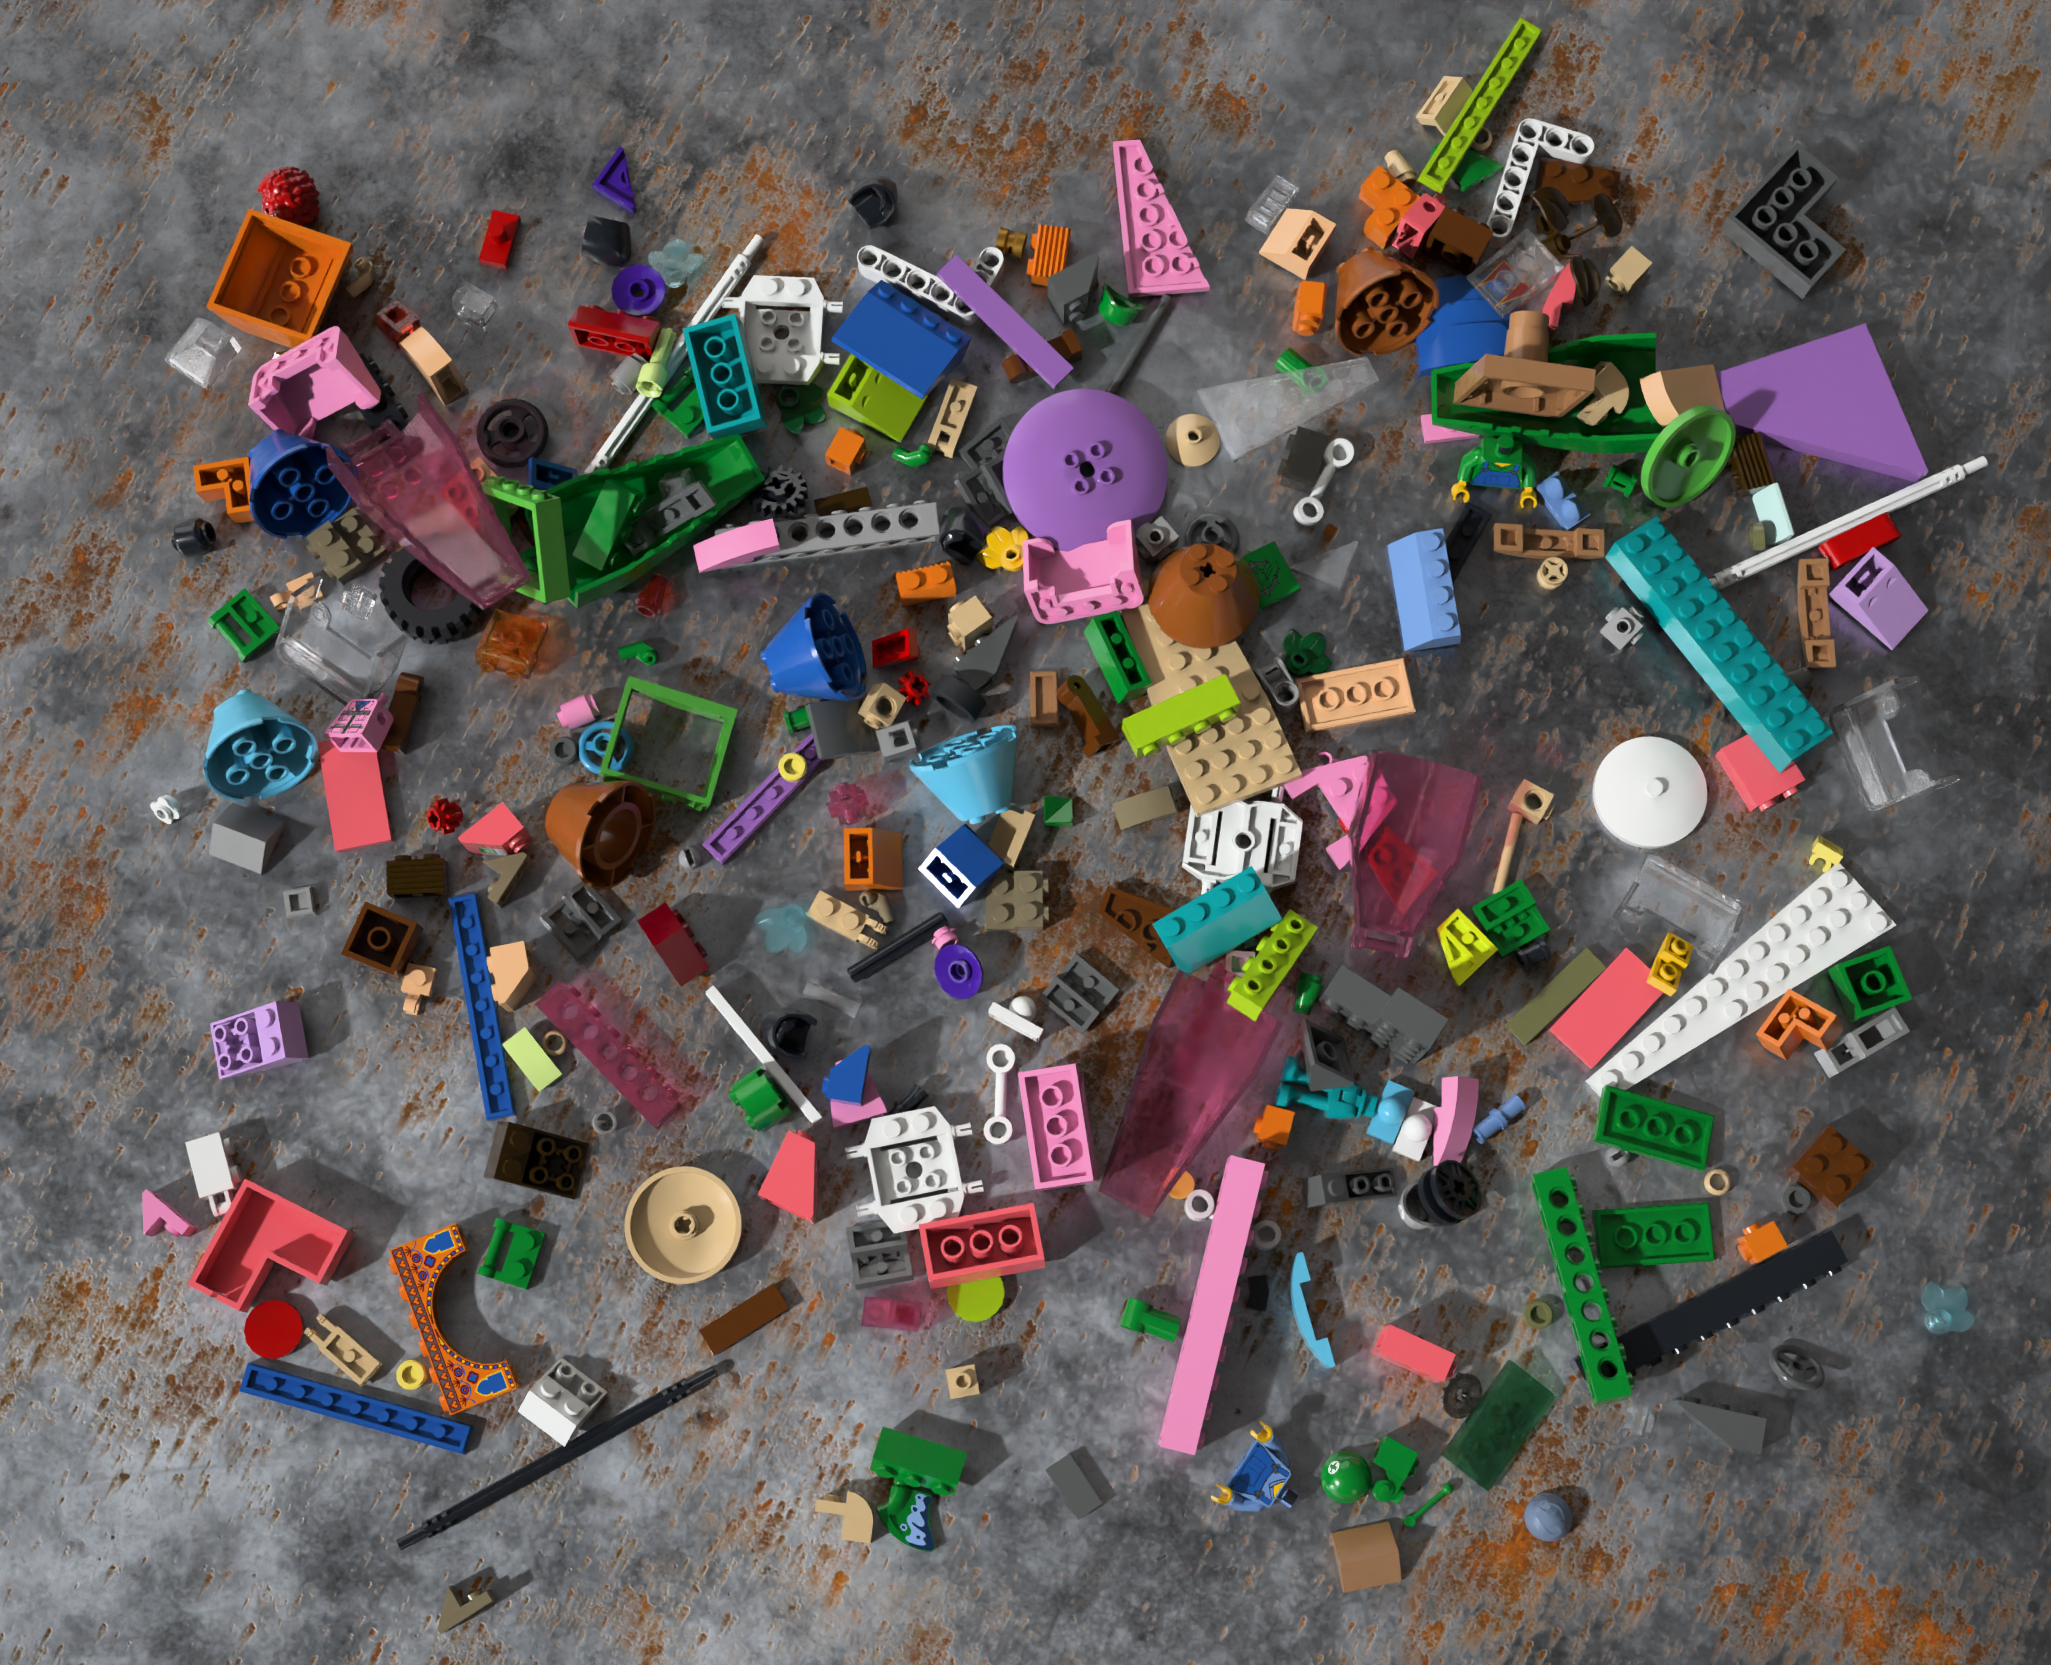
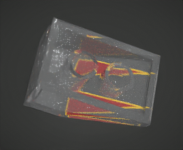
(1516, 273)

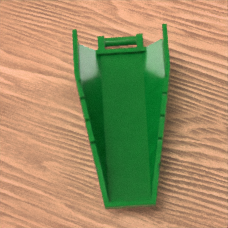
(1625, 432)
(720, 464)

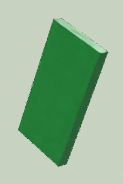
(1653, 1128)
(1653, 1235)

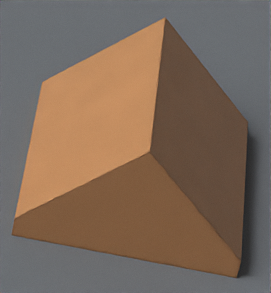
(1366, 1556)

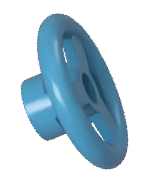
(585, 745)

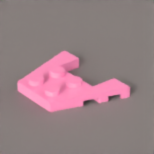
(1341, 786)

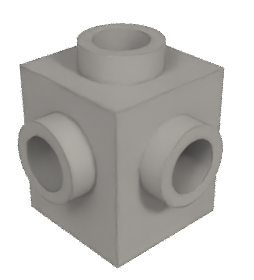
(1155, 540)
(1614, 631)

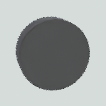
(563, 751)
(1795, 1199)

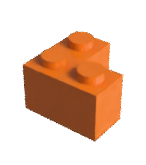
(1389, 200)
(226, 481)
(1798, 1019)

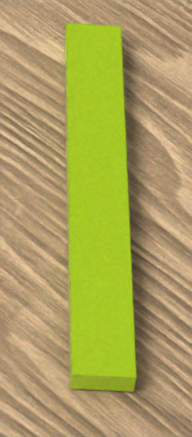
(1480, 105)

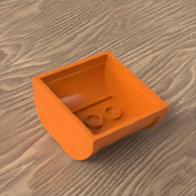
(279, 279)

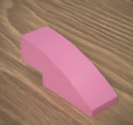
(737, 546)
(1455, 1118)

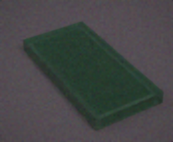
(1498, 1425)

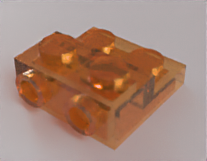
(510, 645)

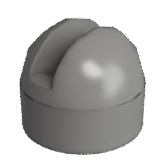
(683, 860)
(604, 1116)
(1619, 1162)

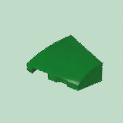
(1473, 169)

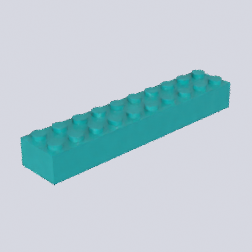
(1718, 644)

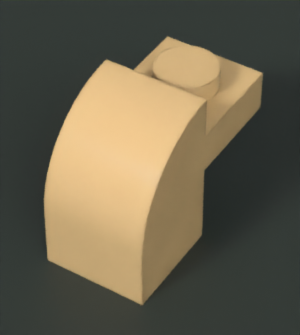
(1610, 394)
(857, 1513)

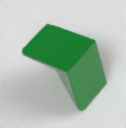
(1057, 812)

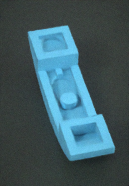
(1319, 1348)

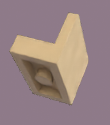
(1445, 103)
(1011, 835)

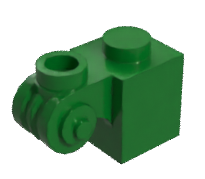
(1397, 1463)

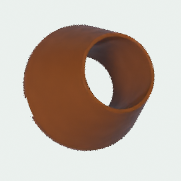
(601, 828)

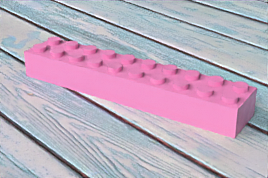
(1211, 1305)

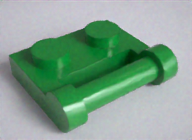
(688, 414)
(251, 618)
(521, 1255)

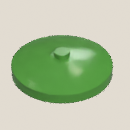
(1688, 456)

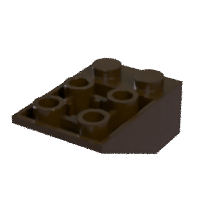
(536, 1160)

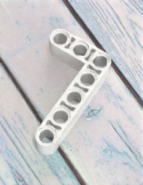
(1519, 171)
(933, 285)

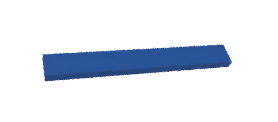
(481, 1007)
(356, 1408)

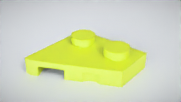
(1463, 946)

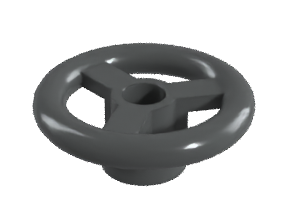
(1213, 529)
(1793, 1371)

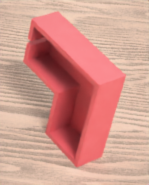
(262, 1231)

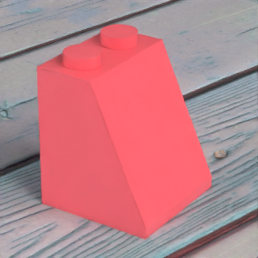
(794, 1177)

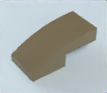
(1145, 807)

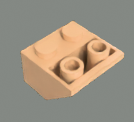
(1298, 241)
(513, 973)

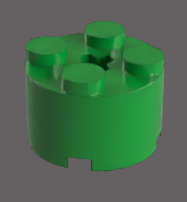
(760, 1099)

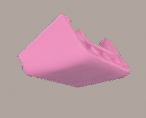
(312, 384)
(1083, 580)

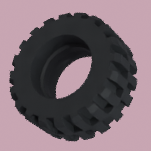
(419, 623)

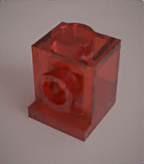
(397, 322)

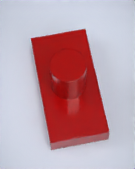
(499, 239)
(895, 648)

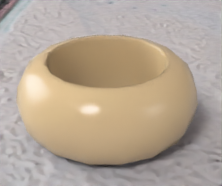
(1481, 146)
(545, 1043)
(1710, 1189)

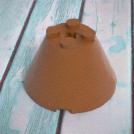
(1381, 303)
(1203, 595)

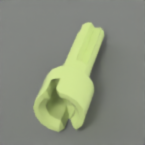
(653, 374)

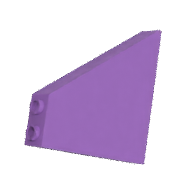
(1826, 403)

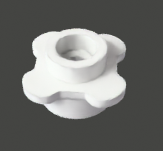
(166, 808)

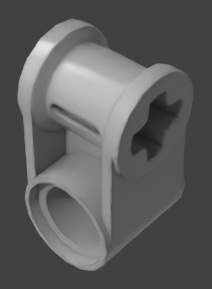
(1276, 680)

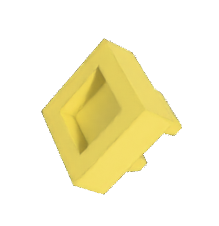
(1827, 850)

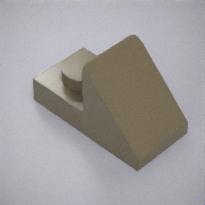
(511, 870)
(456, 1611)

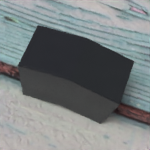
(1258, 1292)

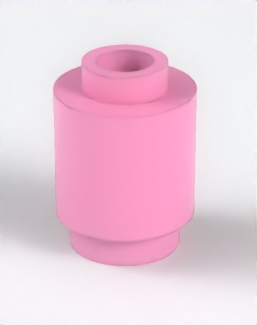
(578, 712)

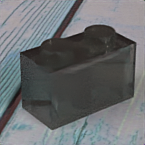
(1304, 459)

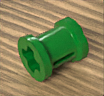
(1620, 480)
(796, 719)

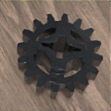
(779, 493)

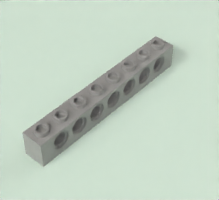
(842, 541)

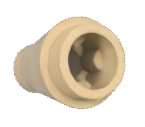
(1401, 168)

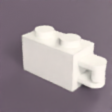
(214, 1170)

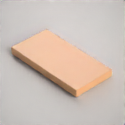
(1354, 696)

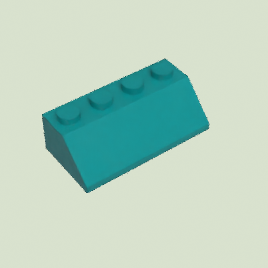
(1217, 921)

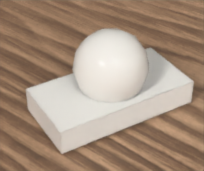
(1018, 1017)
(1415, 1129)

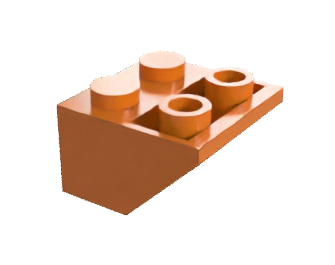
(872, 859)

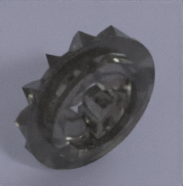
(1471, 1395)

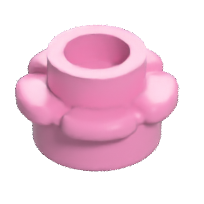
(944, 937)

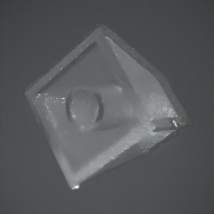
(203, 352)

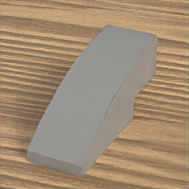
(1862, 1042)

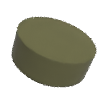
(1757, 536)
(1538, 1314)

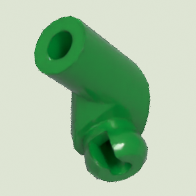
(914, 458)
(641, 651)

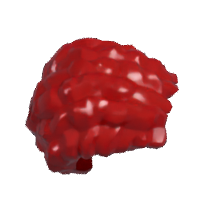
(289, 195)

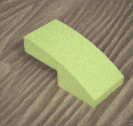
(532, 1059)

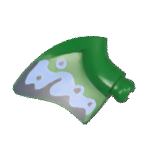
(907, 1516)

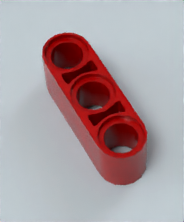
(1859, 540)

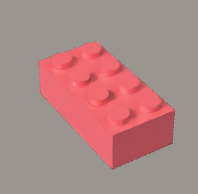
(982, 1246)

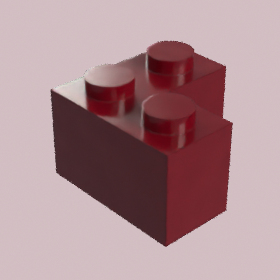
(672, 941)

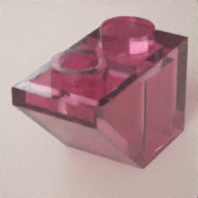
(892, 1314)

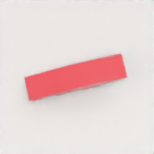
(1560, 298)

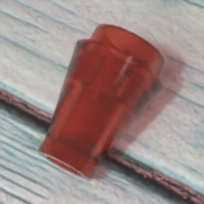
(651, 598)

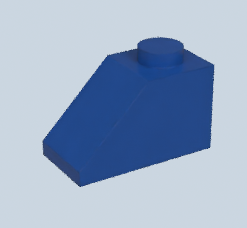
(848, 1078)

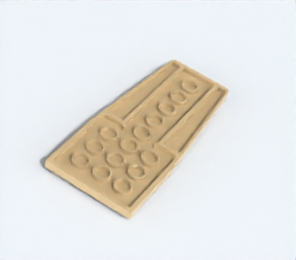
(1231, 757)

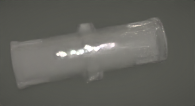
(831, 999)

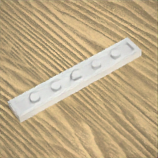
(764, 1056)

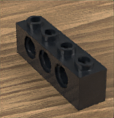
(394, 412)

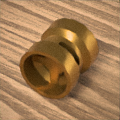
(1011, 242)

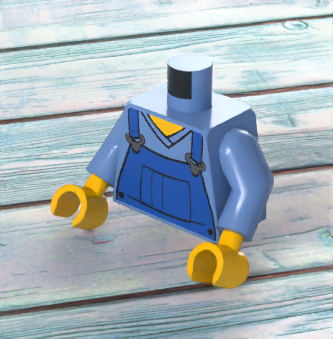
(1259, 1476)

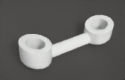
(1337, 455)
(1001, 1061)
(1266, 1233)

